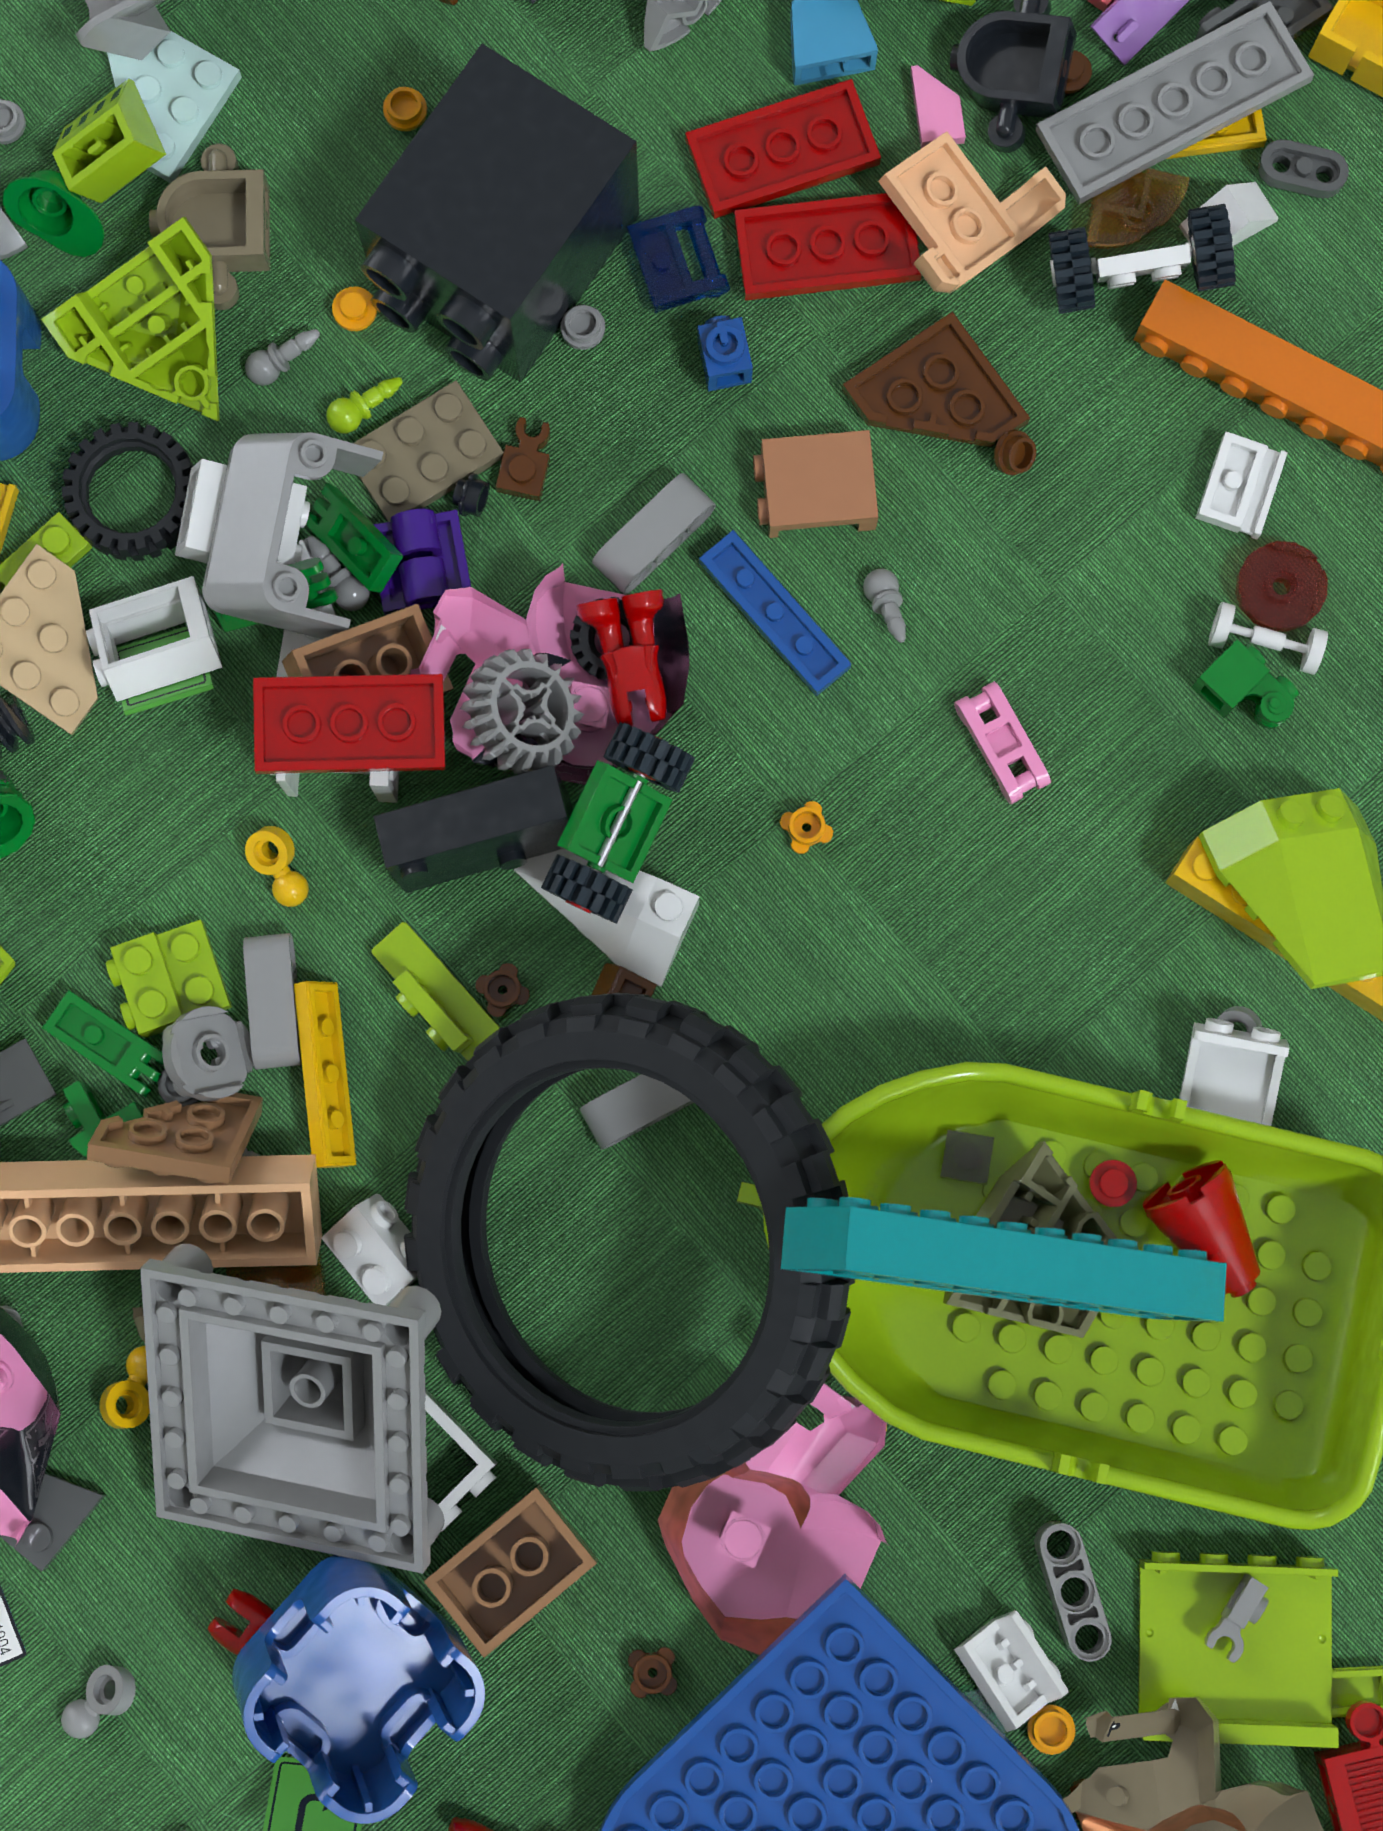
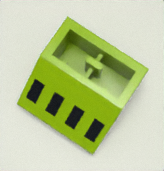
(108, 144)

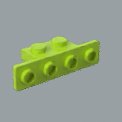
(433, 992)

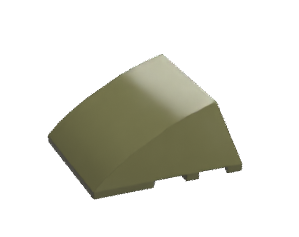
(1042, 1196)

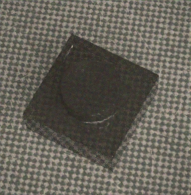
(967, 1157)

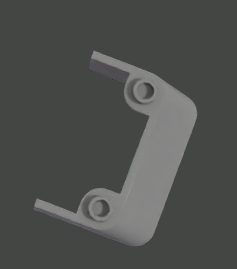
(250, 522)

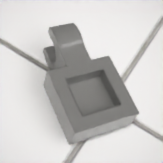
(1244, 1606)

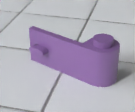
(1134, 24)

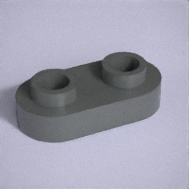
(1302, 165)

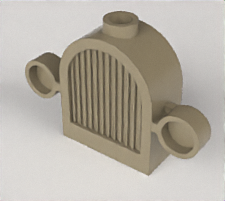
(227, 212)

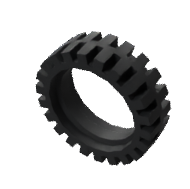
(92, 457)

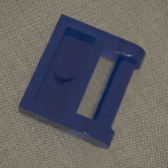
(664, 262)

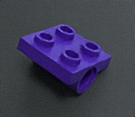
(431, 560)

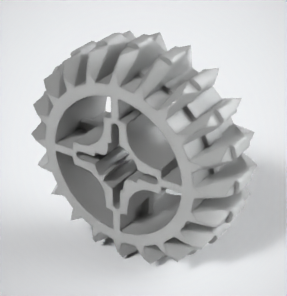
(499, 706)

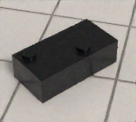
(475, 829)

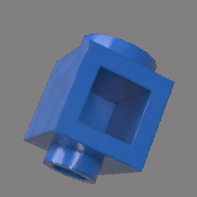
(724, 352)

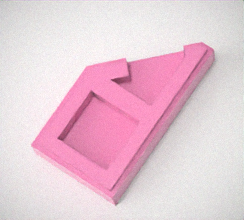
(936, 108)

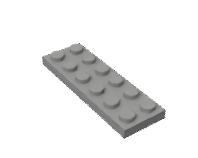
(1174, 102)

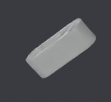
(653, 533)
(271, 1000)
(631, 1109)
(1089, 1607)

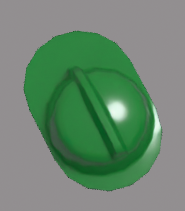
(54, 213)

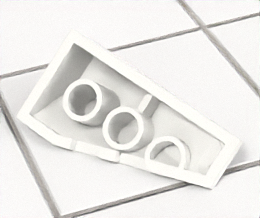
(647, 929)

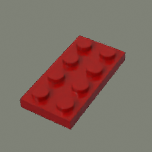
(782, 148)
(824, 246)
(348, 723)

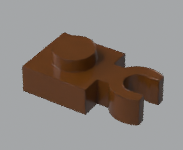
(524, 467)

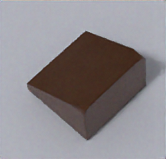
(621, 980)

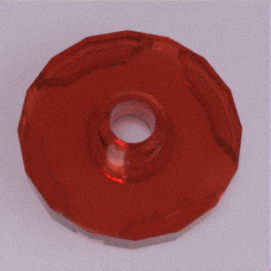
(1294, 568)

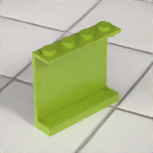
(1284, 1677)

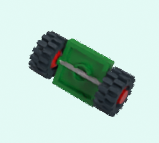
(616, 821)

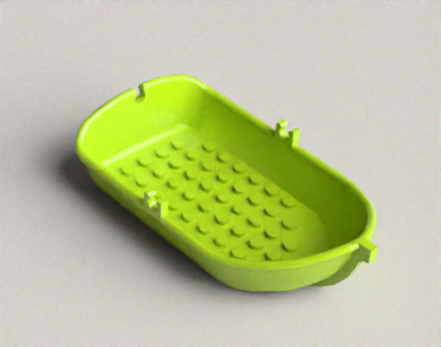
(1231, 1416)

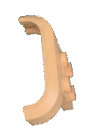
(961, 215)

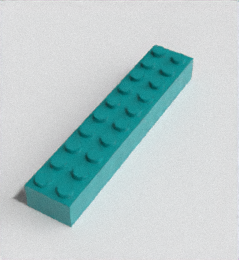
(1000, 1261)

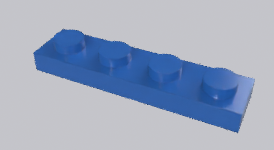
(774, 613)

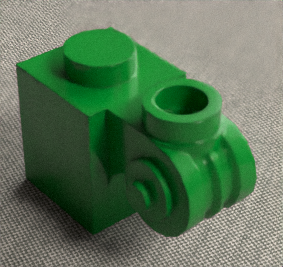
(1243, 676)

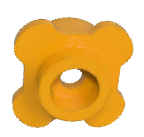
(810, 815)

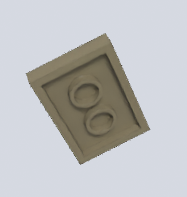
(428, 452)

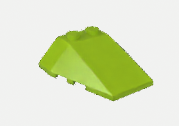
(1310, 879)

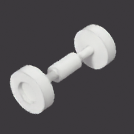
(1312, 650)

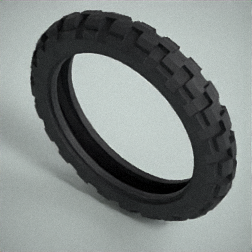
(449, 1245)

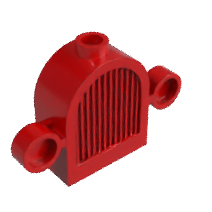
(1354, 1772)

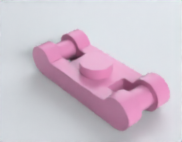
(1002, 742)

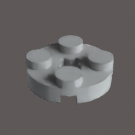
(183, 1057)

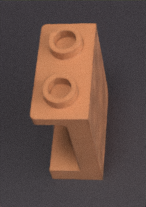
(816, 482)

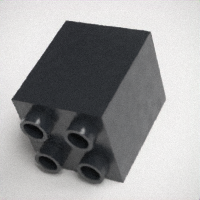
(498, 216)

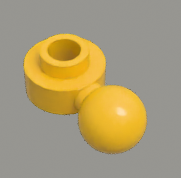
(289, 886)
(132, 1390)

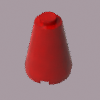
(1208, 1217)

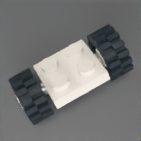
(1208, 247)

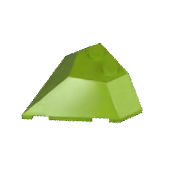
(151, 322)

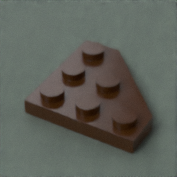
(937, 389)

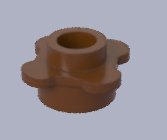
(498, 1002)
(662, 1682)

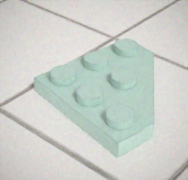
(181, 93)

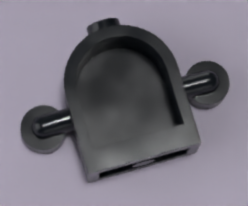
(1016, 66)

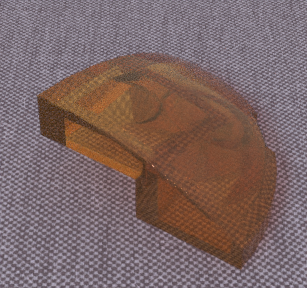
(1134, 208)

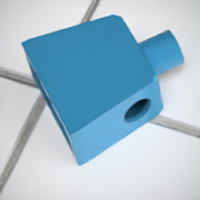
(829, 40)

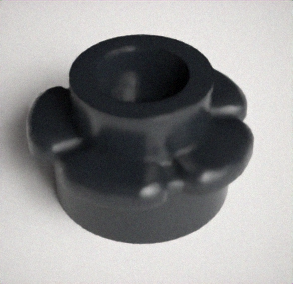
(471, 496)

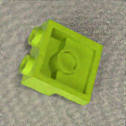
(167, 977)

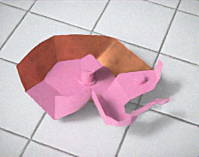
(774, 1529)

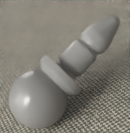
(265, 365)
(882, 590)
(350, 591)

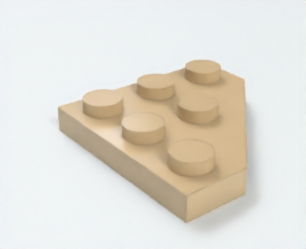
(46, 641)

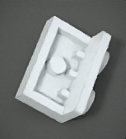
(373, 1249)
(1011, 1669)

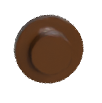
(1079, 73)
(1014, 452)

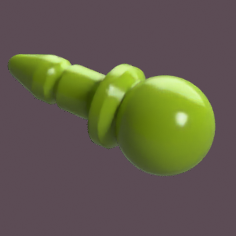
(347, 413)

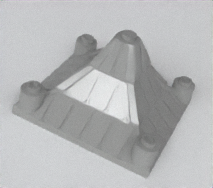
(289, 1412)

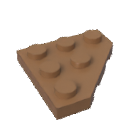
(183, 1141)

